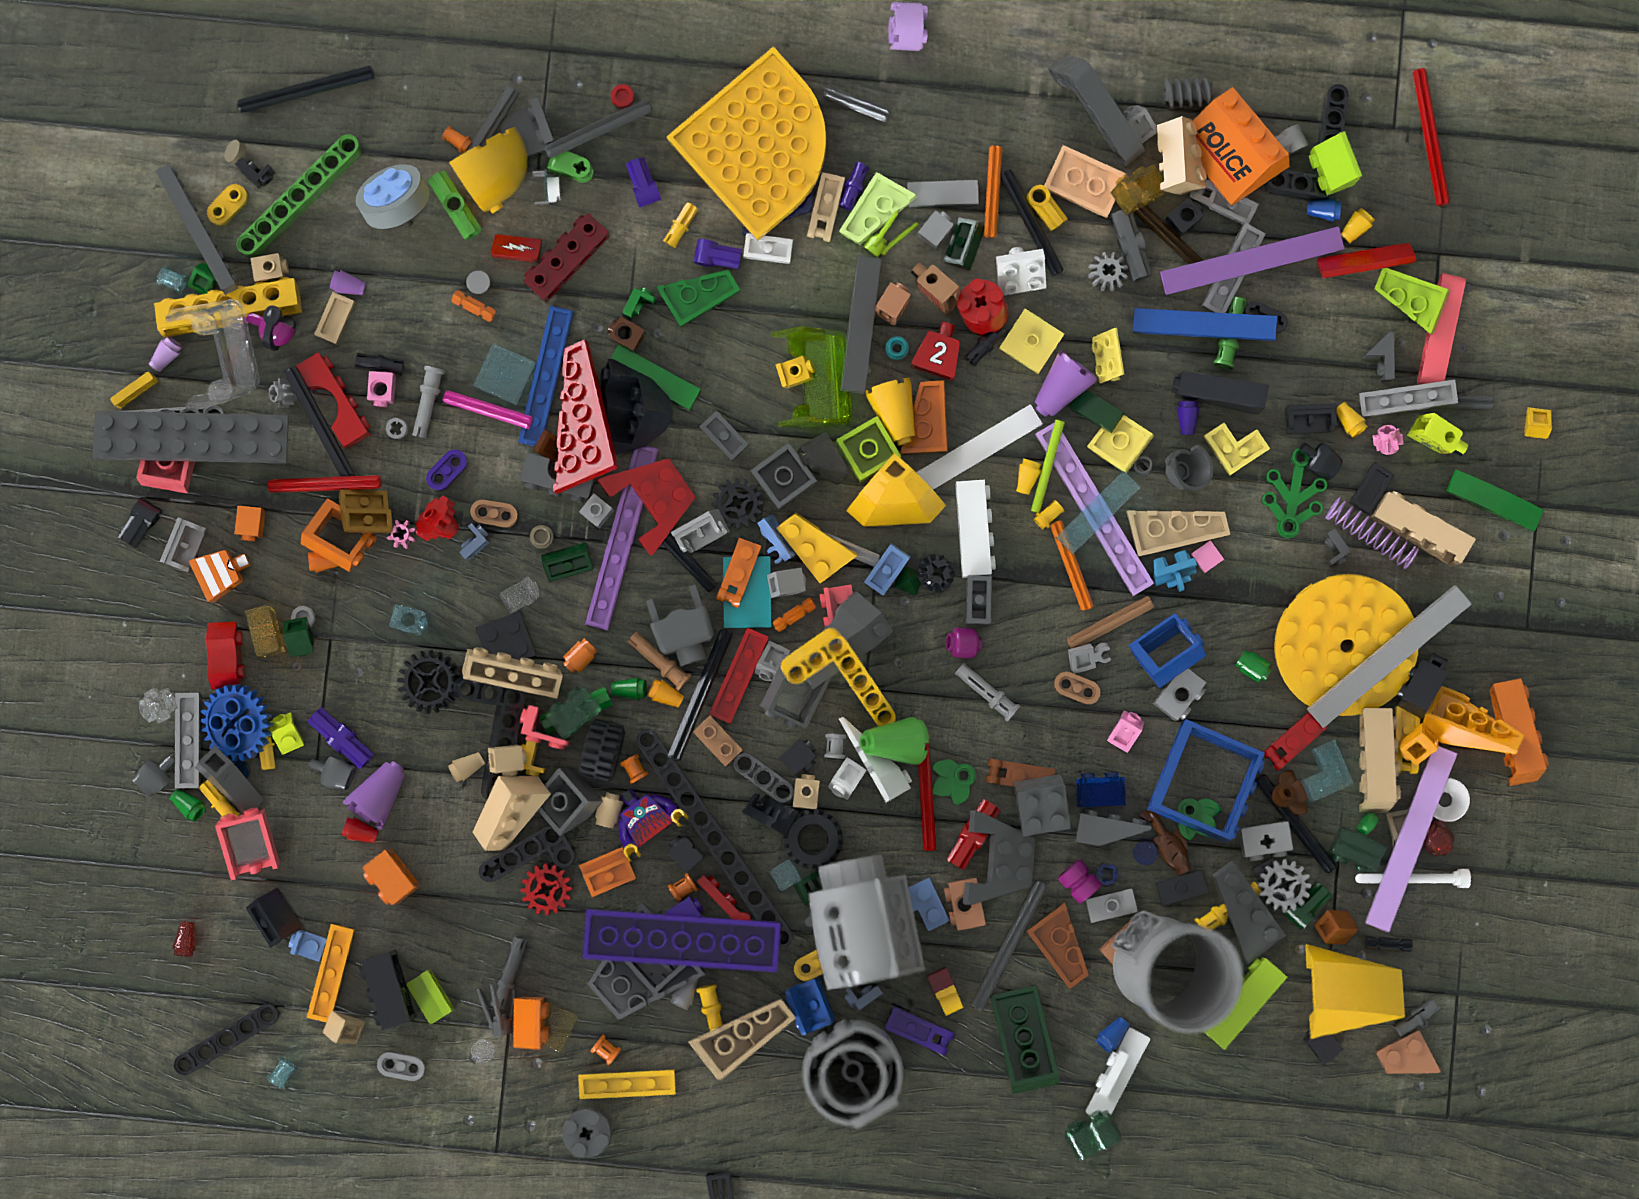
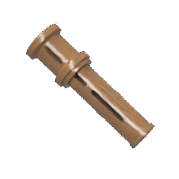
(668, 668)

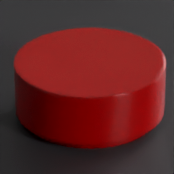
(622, 96)

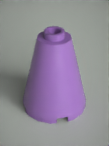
(1063, 384)
(376, 794)

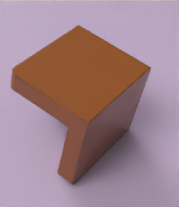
(1336, 927)

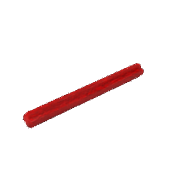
(1431, 137)

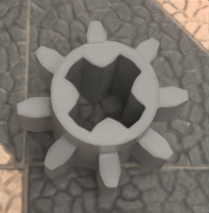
(282, 393)

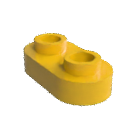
(229, 206)
(812, 960)

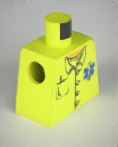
(1438, 434)

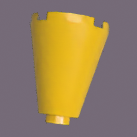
(894, 408)

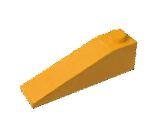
(1463, 724)

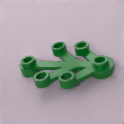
(1293, 497)

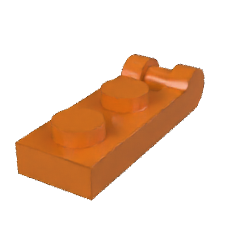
(739, 571)

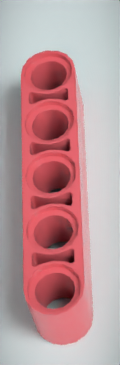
(1439, 345)

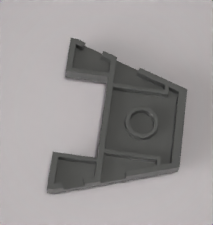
(1008, 863)

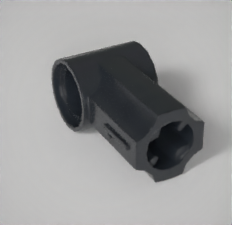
(143, 516)

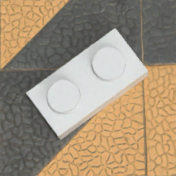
(768, 249)

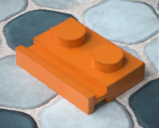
(607, 872)

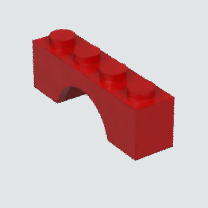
(348, 425)

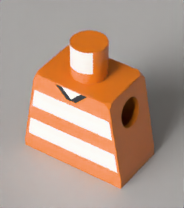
(219, 573)

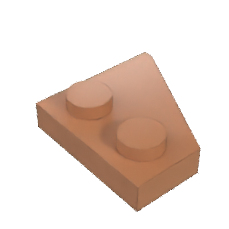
(1408, 1055)

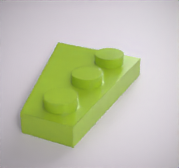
(1415, 297)

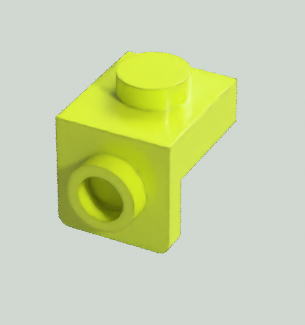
(285, 733)

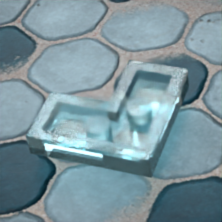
(1333, 772)

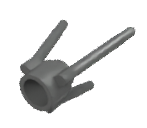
(500, 1022)

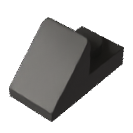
(1385, 352)

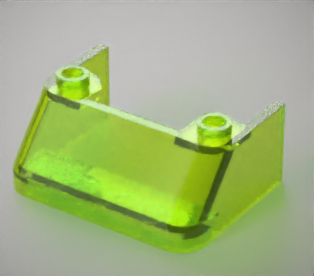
(822, 397)

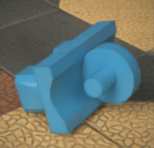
(1174, 574)

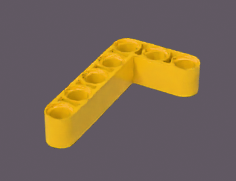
(849, 670)

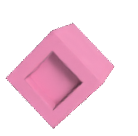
(377, 379)

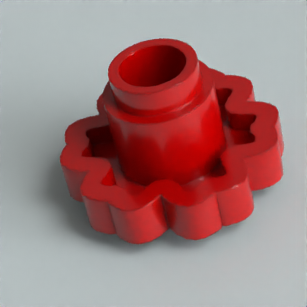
(437, 520)

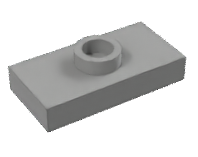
(1111, 905)

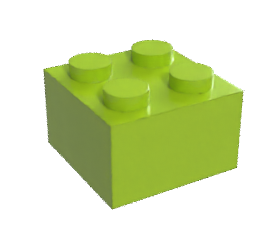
(867, 448)

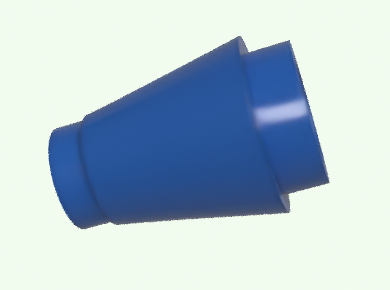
(1326, 209)
(1112, 1035)

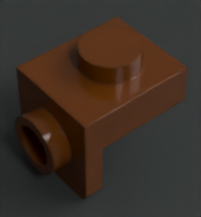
(547, 446)

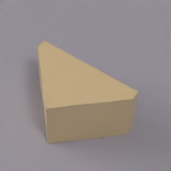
(343, 1028)

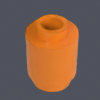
(579, 656)

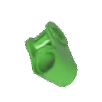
(567, 164)

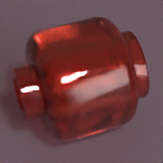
(1438, 839)

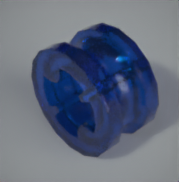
(1114, 874)

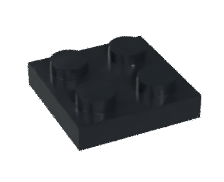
(507, 636)

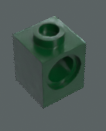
(298, 637)

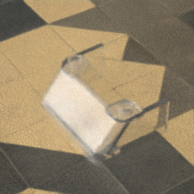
(234, 348)

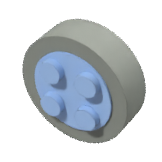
(392, 196)

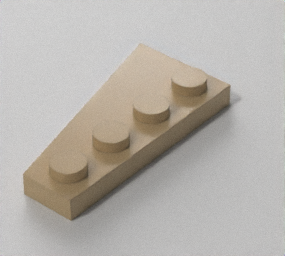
(1173, 529)

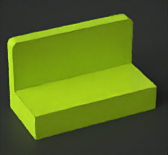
(430, 996)

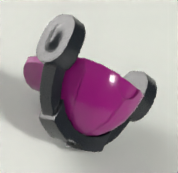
(272, 328)

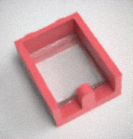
(247, 842)

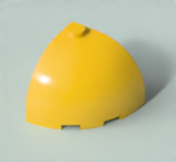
(494, 170)

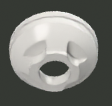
(1459, 802)

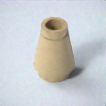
(465, 766)

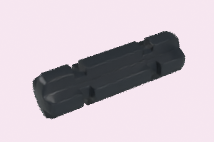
(1388, 944)

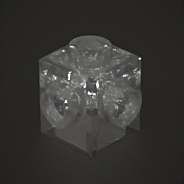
(157, 705)

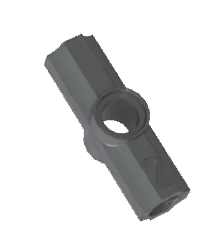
(1131, 245)

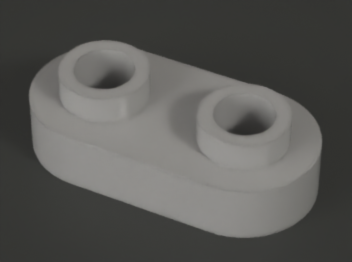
(401, 1066)

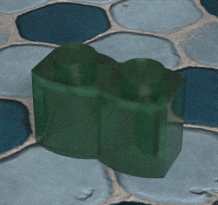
(1093, 1134)

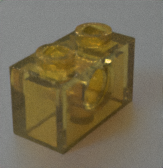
(1138, 188)
(264, 631)

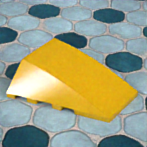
(1351, 992)

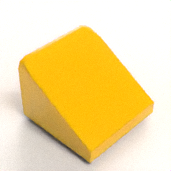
(1538, 423)

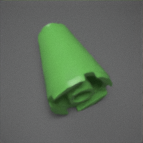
(897, 741)

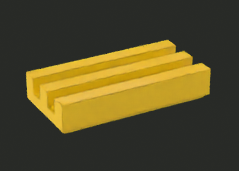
(134, 390)

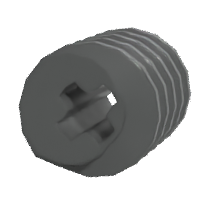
(1187, 92)

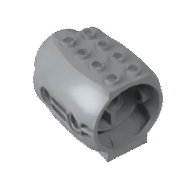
(864, 924)
(859, 1109)

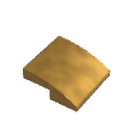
(365, 511)

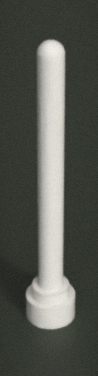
(1459, 878)

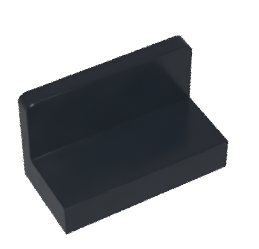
(273, 917)

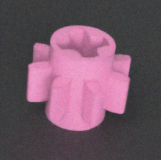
(1388, 439)
(407, 537)

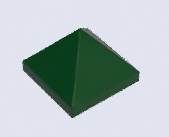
(908, 581)

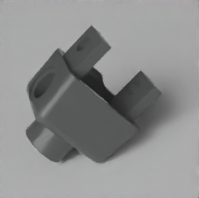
(683, 630)

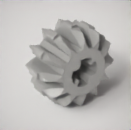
(1107, 279)

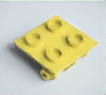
(1108, 356)

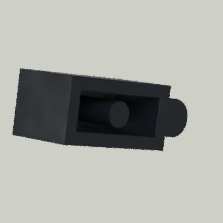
(1424, 686)

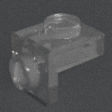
(520, 595)

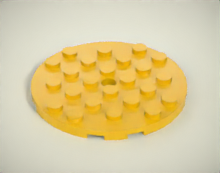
(1325, 616)

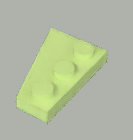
(875, 208)

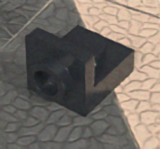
(251, 171)

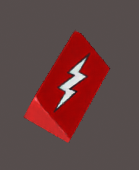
(516, 248)

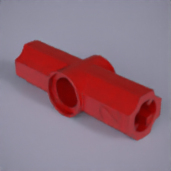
(970, 841)

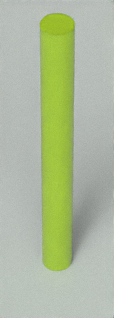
(1047, 466)

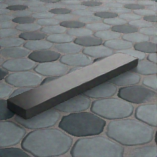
(860, 324)

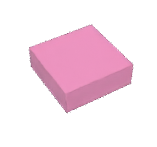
(1207, 556)

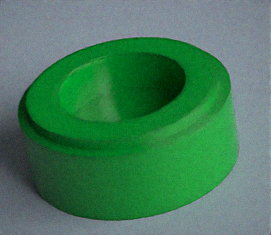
(1367, 823)

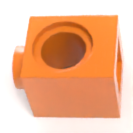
(249, 523)

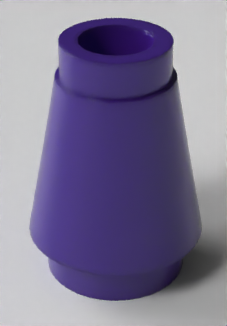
(1188, 416)

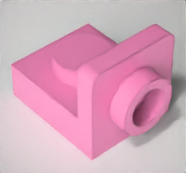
(1126, 731)

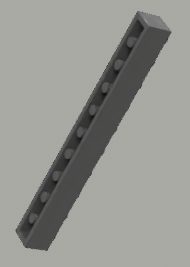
(195, 226)

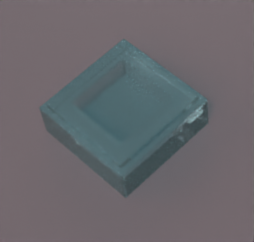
(785, 875)

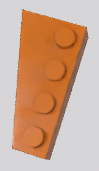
(1512, 707)

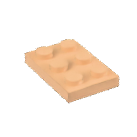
(1083, 181)

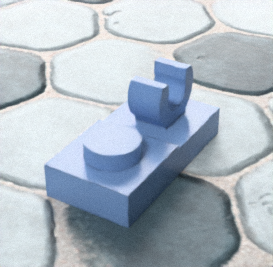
(769, 530)
(887, 569)

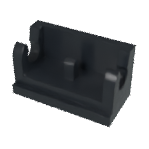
(1310, 418)
(771, 813)

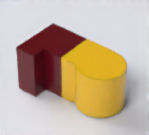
(945, 990)

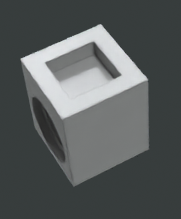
(936, 229)
(596, 511)
(786, 582)

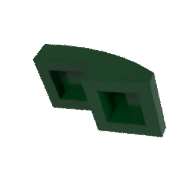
(1097, 411)

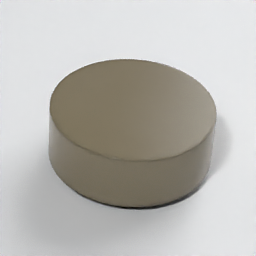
(235, 151)

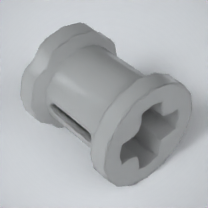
(834, 746)

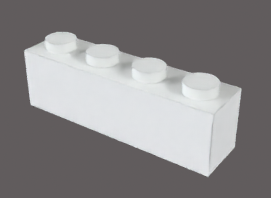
(973, 528)

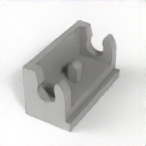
(701, 531)
(183, 544)

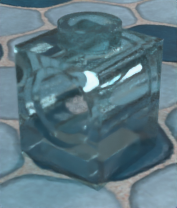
(399, 614)

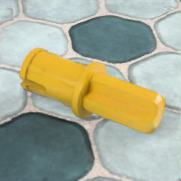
(680, 225)
(267, 756)
(217, 799)

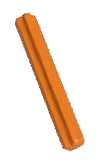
(993, 190)
(1073, 570)

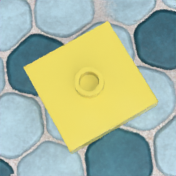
(1031, 341)
(1122, 445)

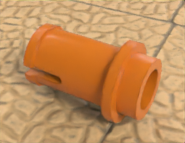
(457, 139)

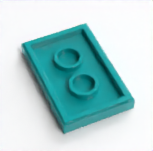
(756, 601)

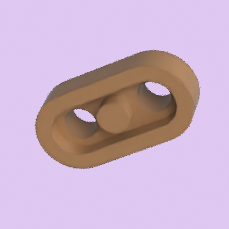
(494, 513)
(1077, 687)

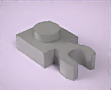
(1084, 657)

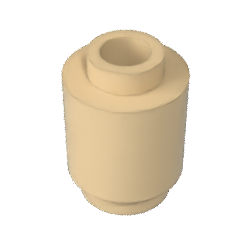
(609, 810)

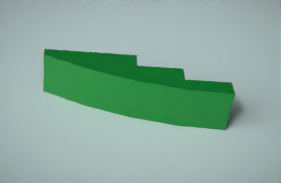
(1494, 500)

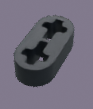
(1266, 310)

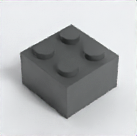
(783, 477)
(1042, 805)

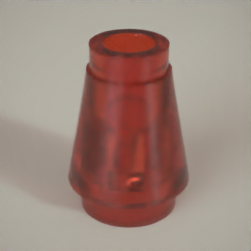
(184, 942)

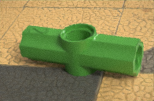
(462, 216)

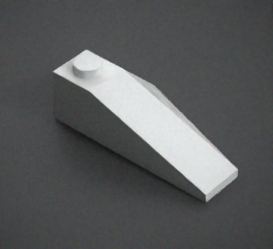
(884, 772)

